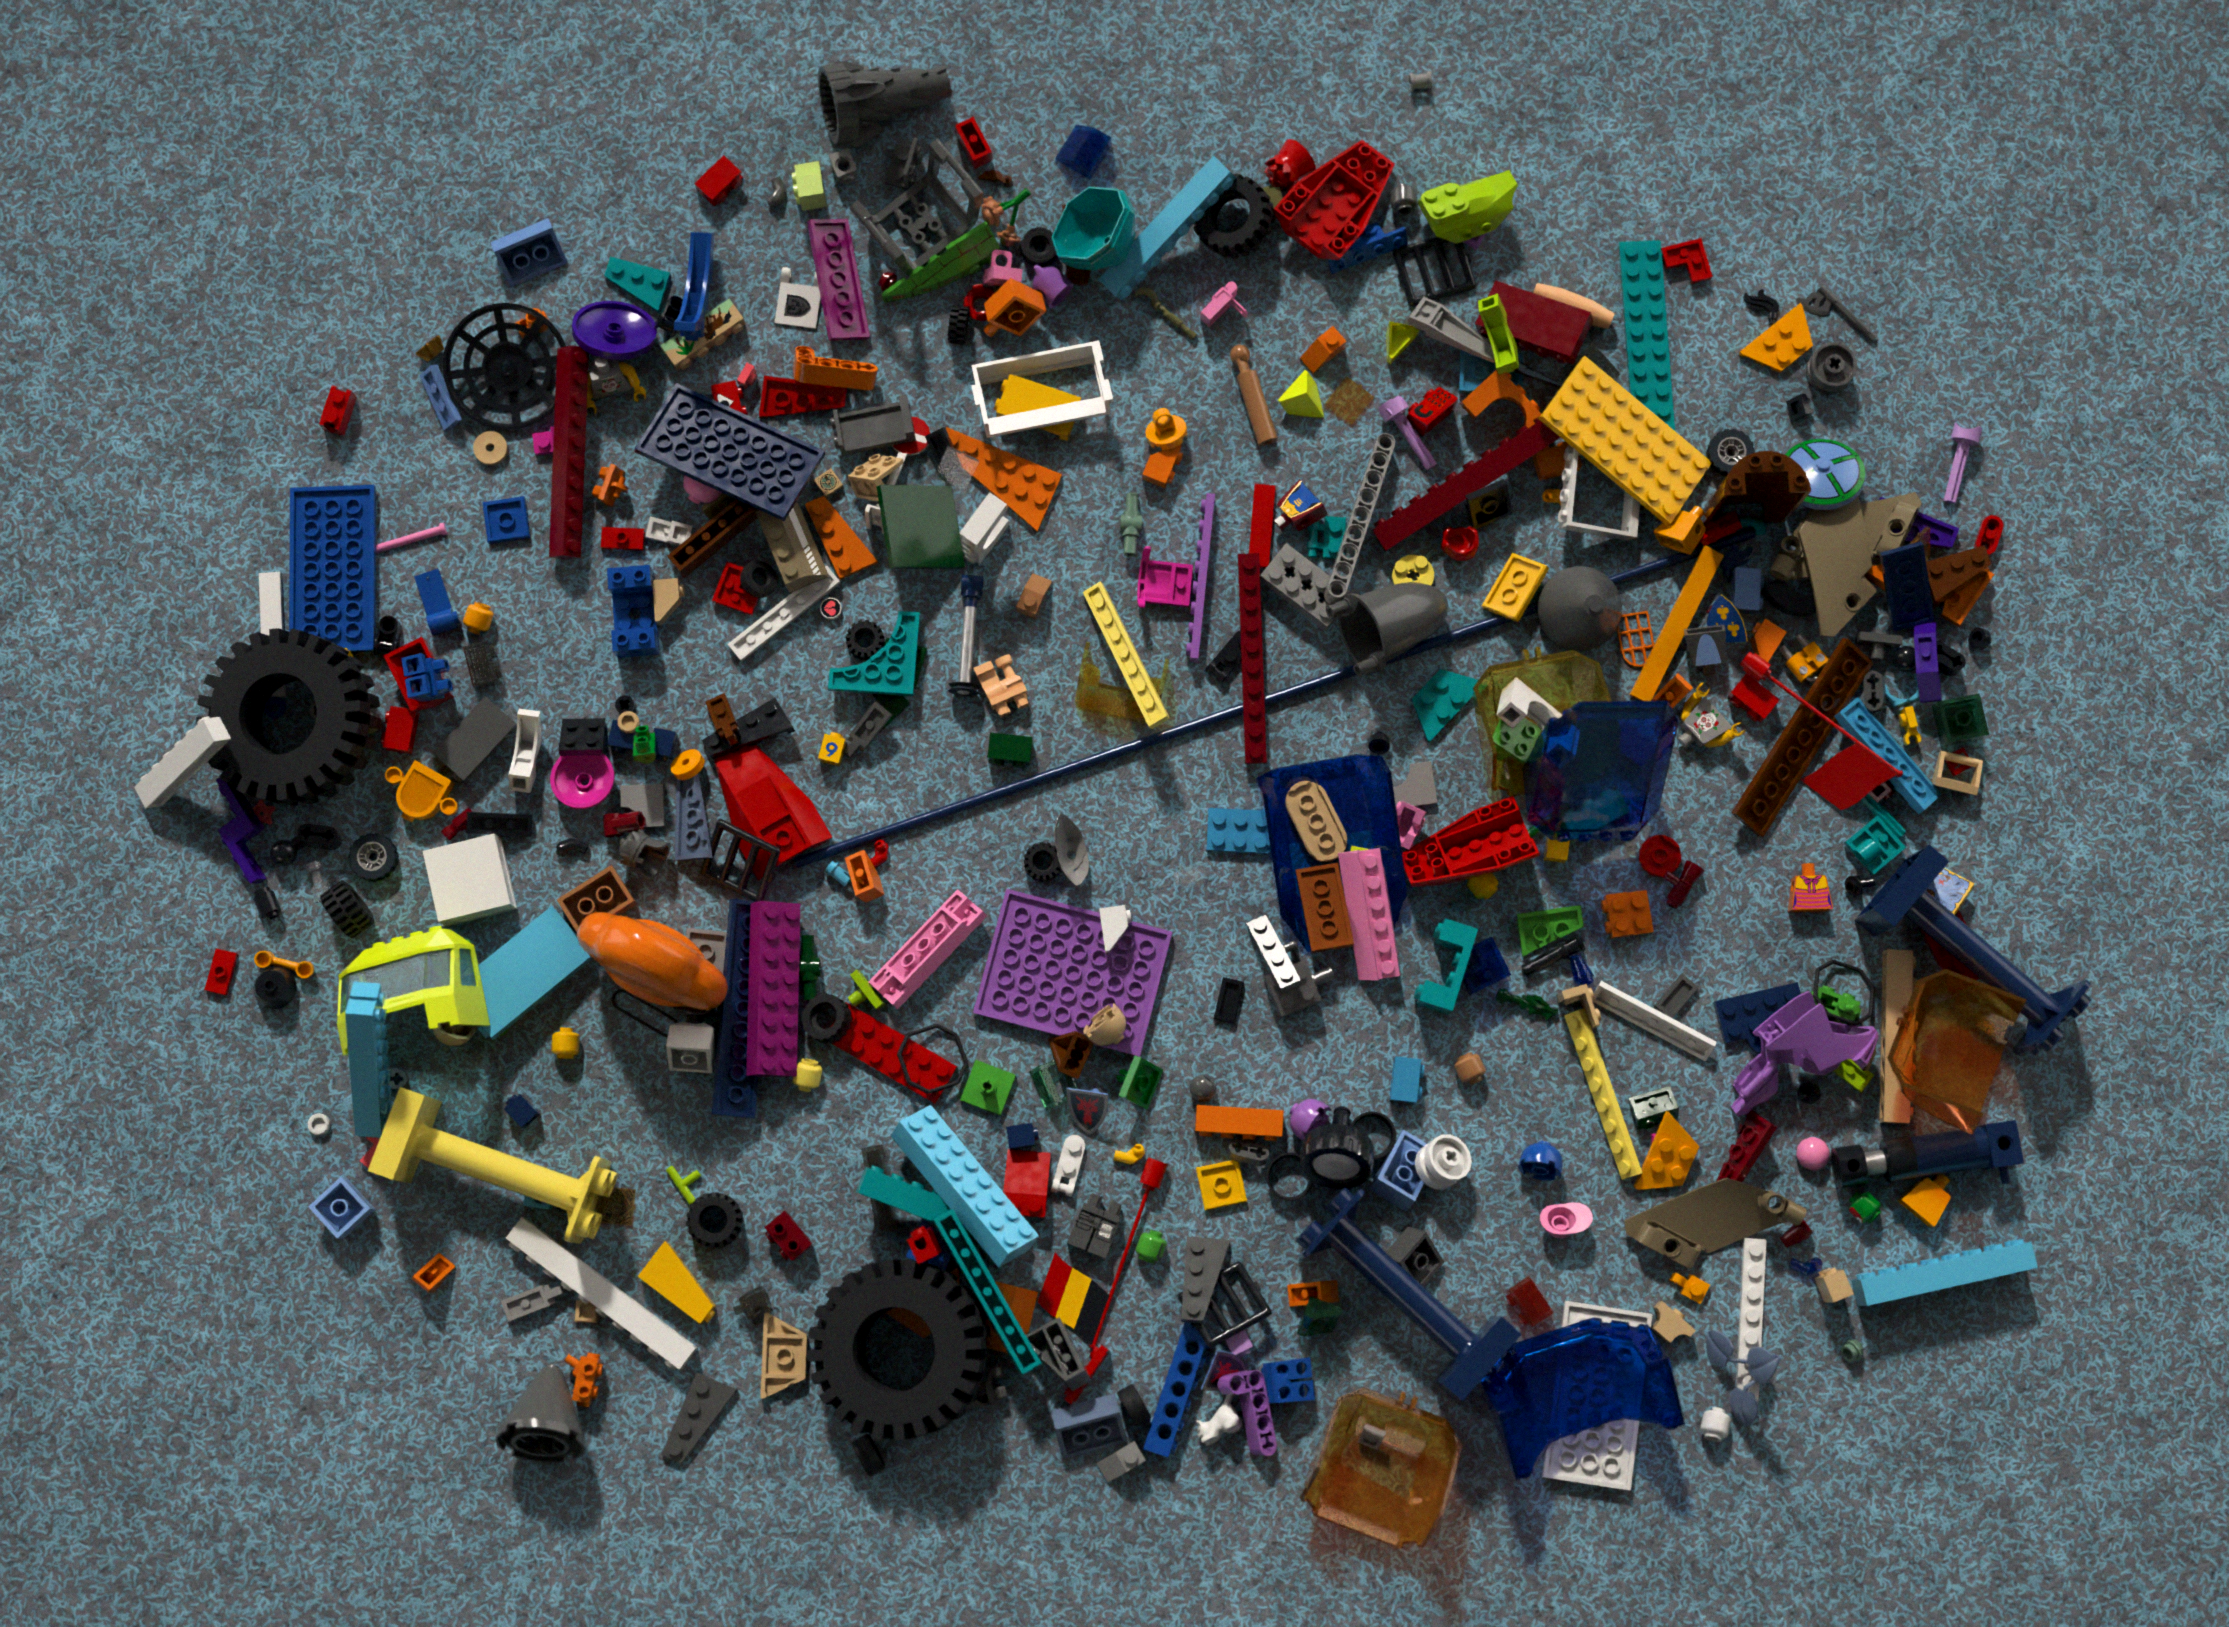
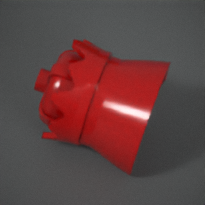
(1289, 165)

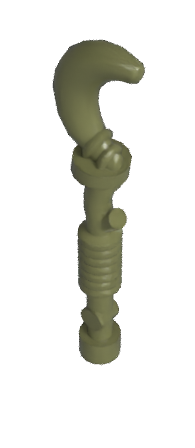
(1171, 317)

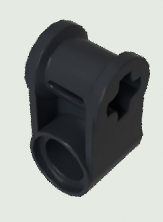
(669, 314)
(387, 638)

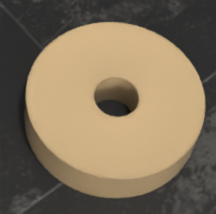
(490, 457)

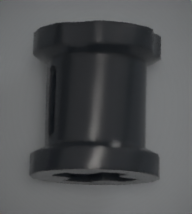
(627, 700)

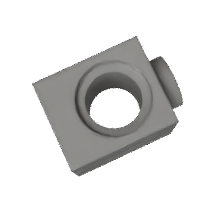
(843, 158)

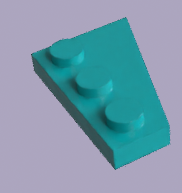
(639, 280)

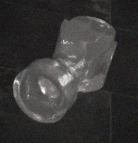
(319, 885)

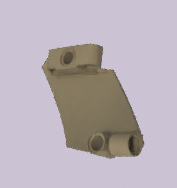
(1879, 520)
(1837, 561)

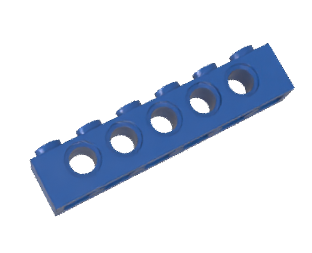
(1166, 1446)

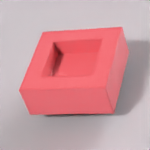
(747, 376)

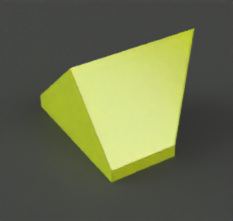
(1398, 338)
(1302, 398)

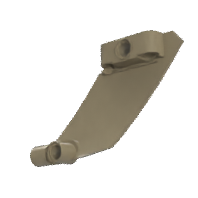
(1710, 1219)

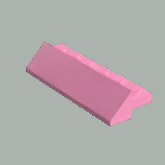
(1369, 914)
(927, 949)

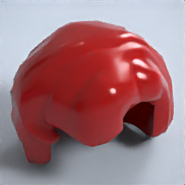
(1460, 542)

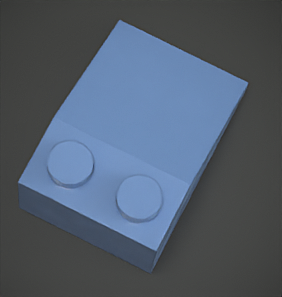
(1397, 1176)

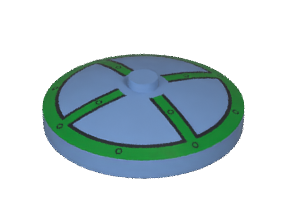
(1832, 470)

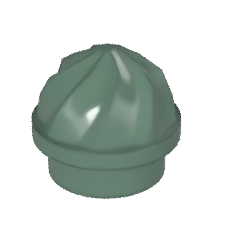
(1852, 1350)

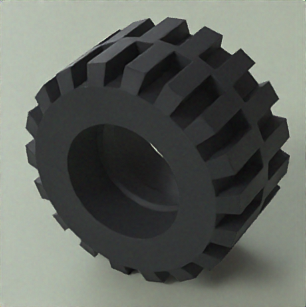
(347, 909)
(696, 1213)

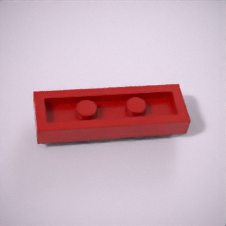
(1097, 1357)

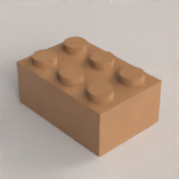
(600, 893)

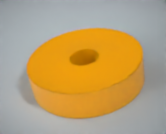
(687, 764)

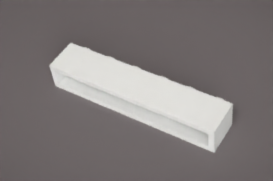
(182, 762)

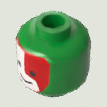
(1864, 1207)

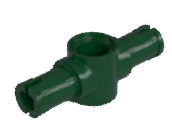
(809, 967)

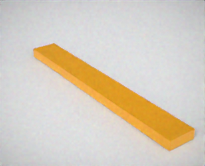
(1676, 623)

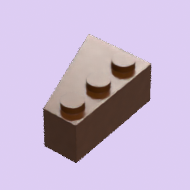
(1955, 572)

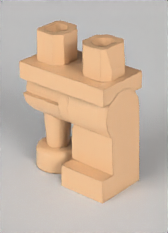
(1003, 691)

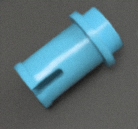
(838, 873)

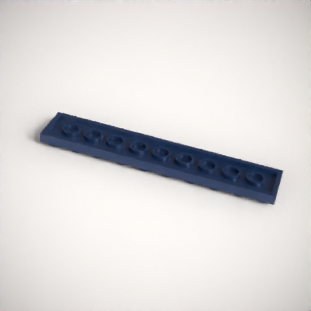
(734, 1091)

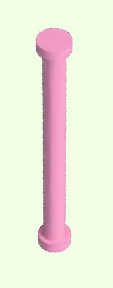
(412, 538)

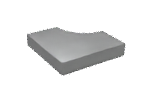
(1418, 787)
(648, 800)

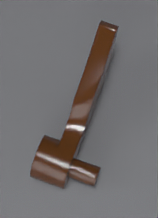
(993, 176)

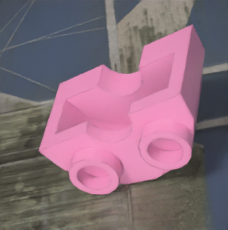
(1409, 822)

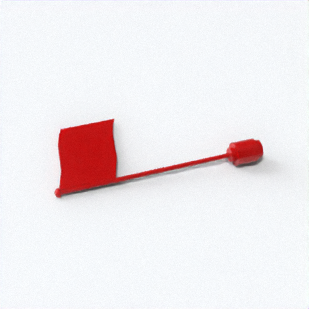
(1848, 773)

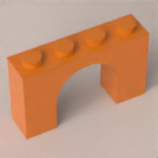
(1500, 388)

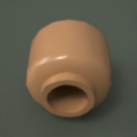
(1470, 1068)

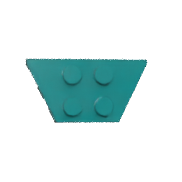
(1441, 700)

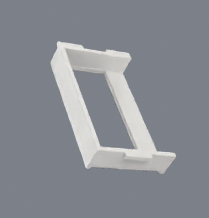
(1036, 364)

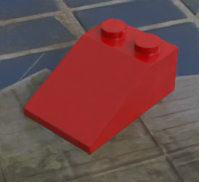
(1027, 1181)

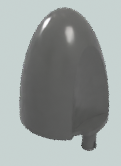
(1388, 622)

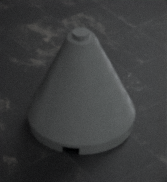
(1579, 608)
(543, 1421)

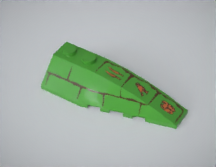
(962, 257)

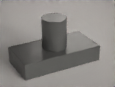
(1878, 643)

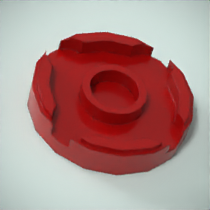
(1655, 851)

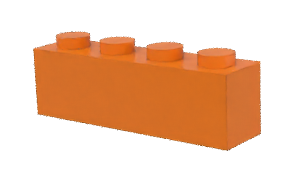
(1239, 1121)

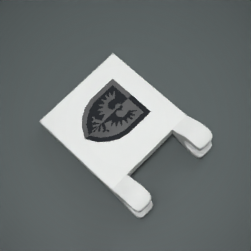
(797, 303)

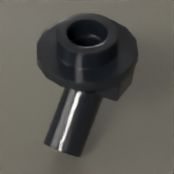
(1856, 884)

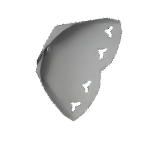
(1066, 830)

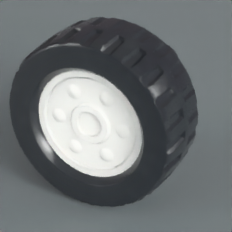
(1337, 1153)

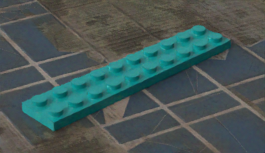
(1646, 327)

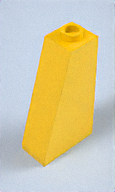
(676, 1283)

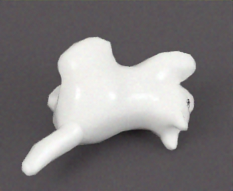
(1224, 1420)

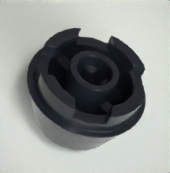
(274, 987)

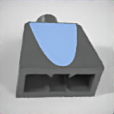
(1706, 647)

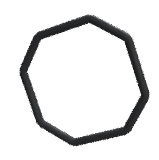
(1872, 992)
(905, 1069)

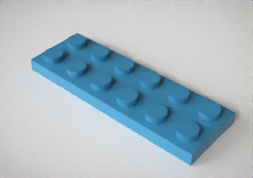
(1868, 730)

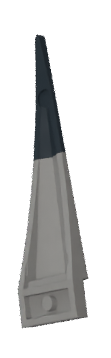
(1449, 329)

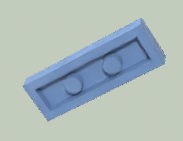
(440, 397)

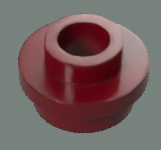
(887, 280)

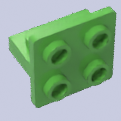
(1516, 741)

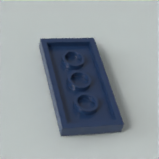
(1907, 586)

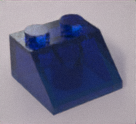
(1084, 150)

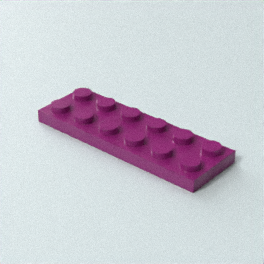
(838, 279)

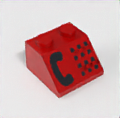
(1432, 410)

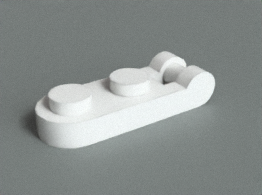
(1069, 1164)

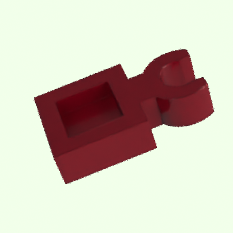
(458, 824)

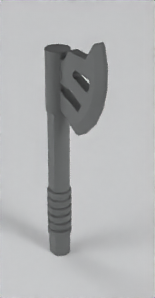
(1823, 293)

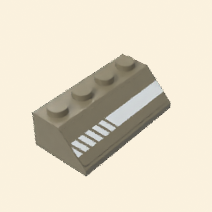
(793, 549)

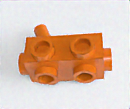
(586, 1376)

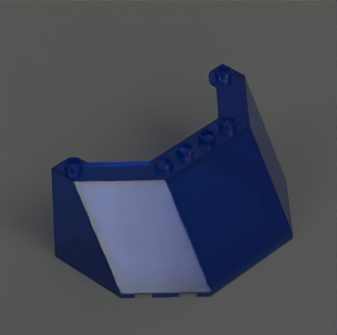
(1577, 1383)

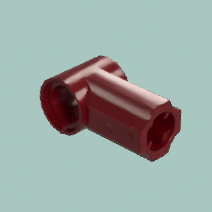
(620, 823)

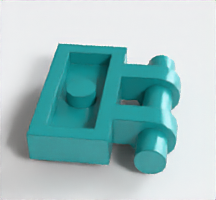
(1333, 534)

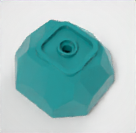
(1095, 229)

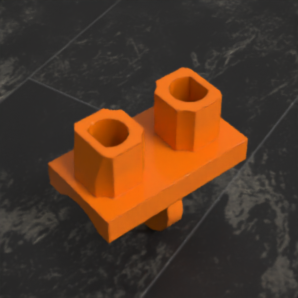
(612, 485)

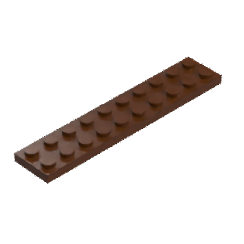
(1802, 738)

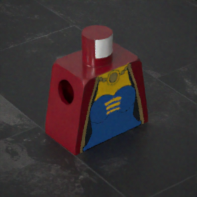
(1299, 508)

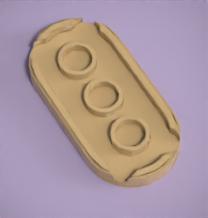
(1316, 821)

